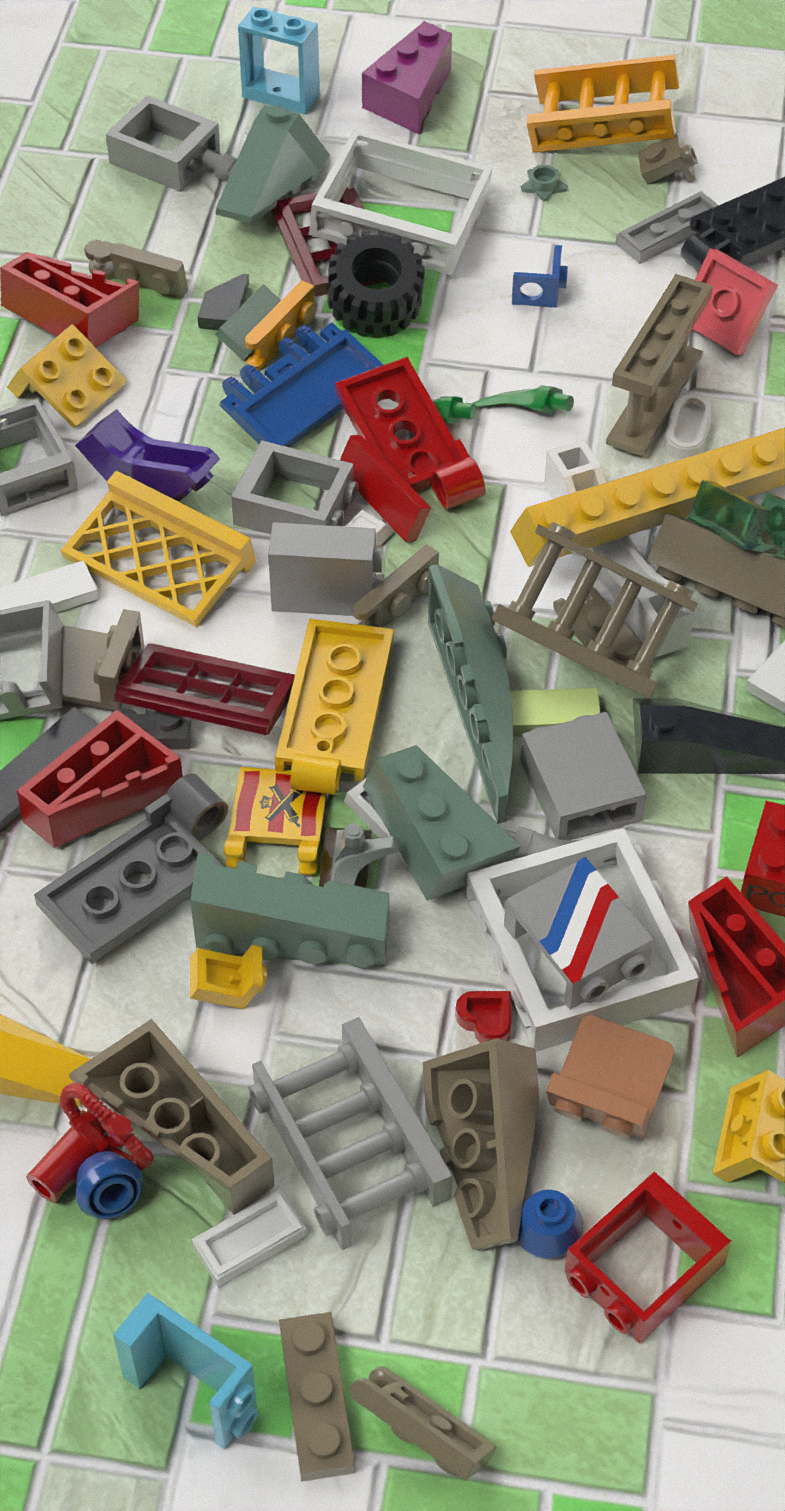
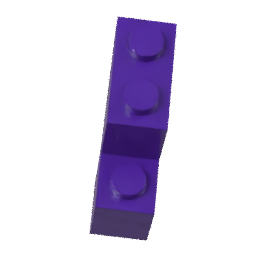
(159, 464)

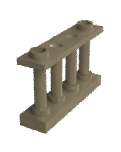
(658, 364)
(598, 652)

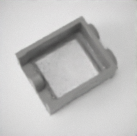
(30, 659)

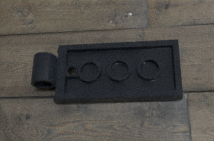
(741, 227)

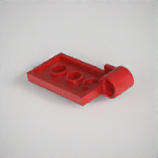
(430, 456)

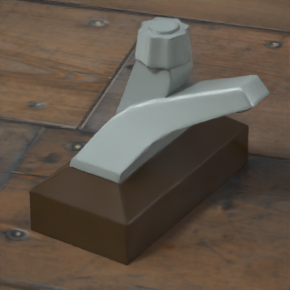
(349, 853)

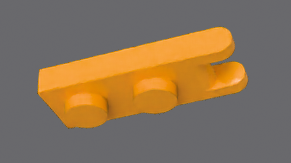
(282, 321)

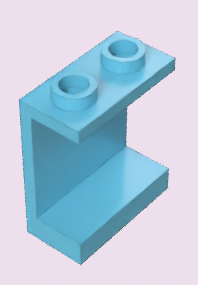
(158, 1332)

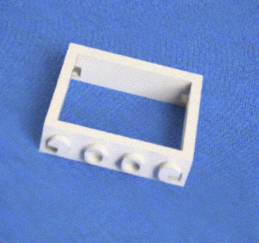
(410, 164)
(621, 1006)

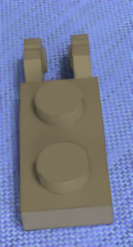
(127, 262)

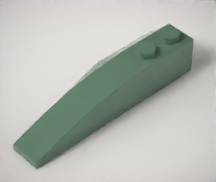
(476, 675)

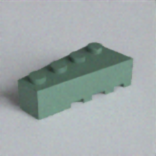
(287, 916)

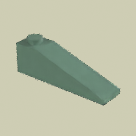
(272, 163)

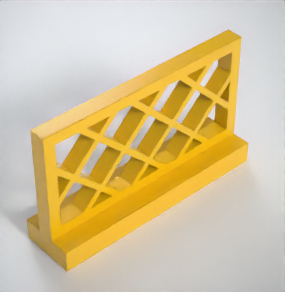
(183, 527)

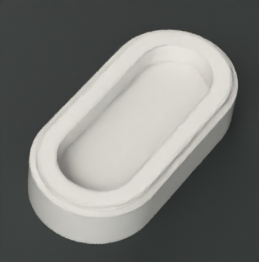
(688, 426)

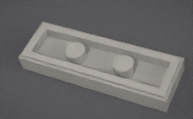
(663, 229)

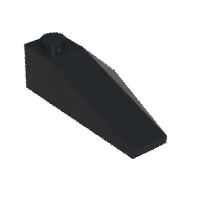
(700, 739)

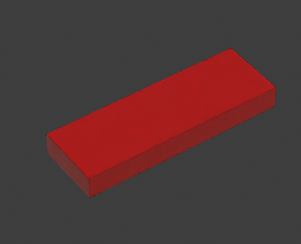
(386, 489)

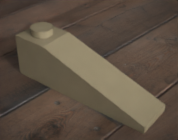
(486, 1119)

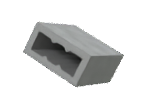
(322, 567)
(582, 776)

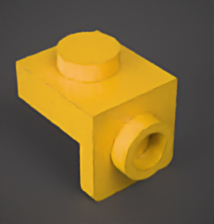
(226, 977)

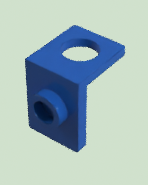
(548, 282)

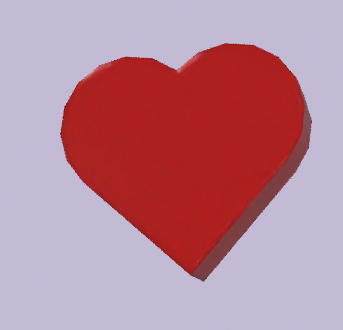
(485, 1014)

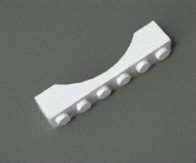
(575, 469)

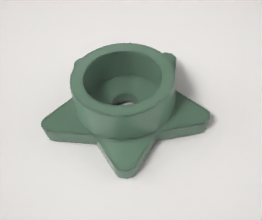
(543, 181)

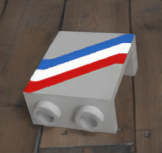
(581, 930)

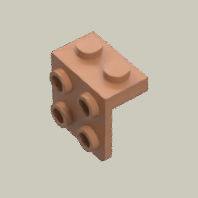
(611, 1077)

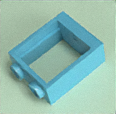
(259, 83)

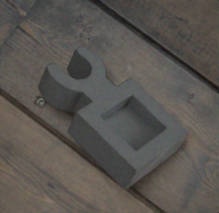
(167, 728)

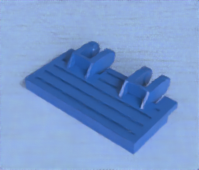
(300, 388)

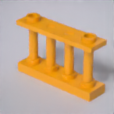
(605, 124)

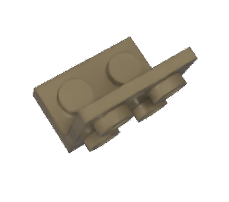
(98, 661)

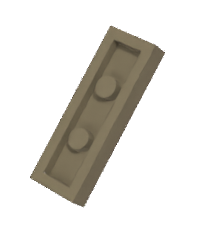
(316, 1397)

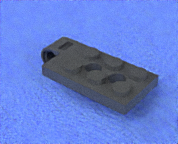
(161, 846)

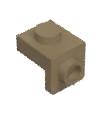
(666, 158)

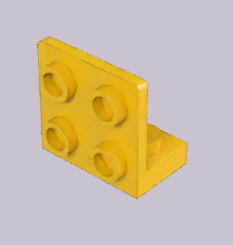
(69, 376)
(753, 1129)

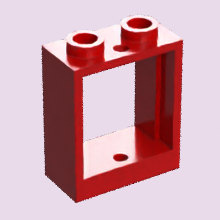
(676, 1220)

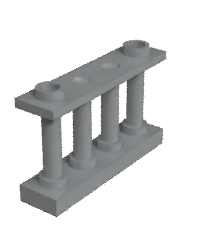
(400, 1132)

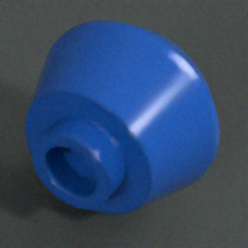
(108, 1185)
(549, 1224)

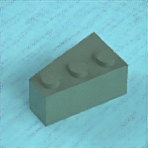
(436, 822)

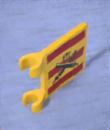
(275, 814)

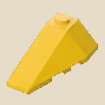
(34, 1064)

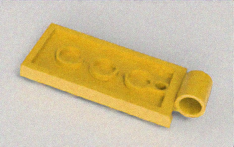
(334, 704)

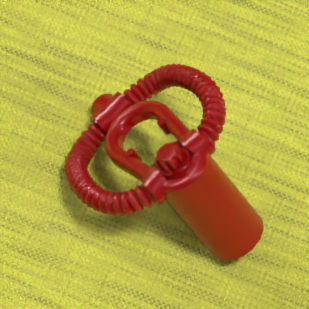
(86, 1137)

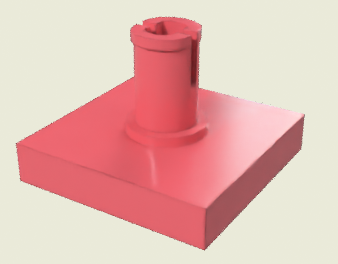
(735, 303)

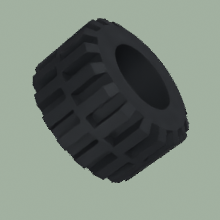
(378, 259)

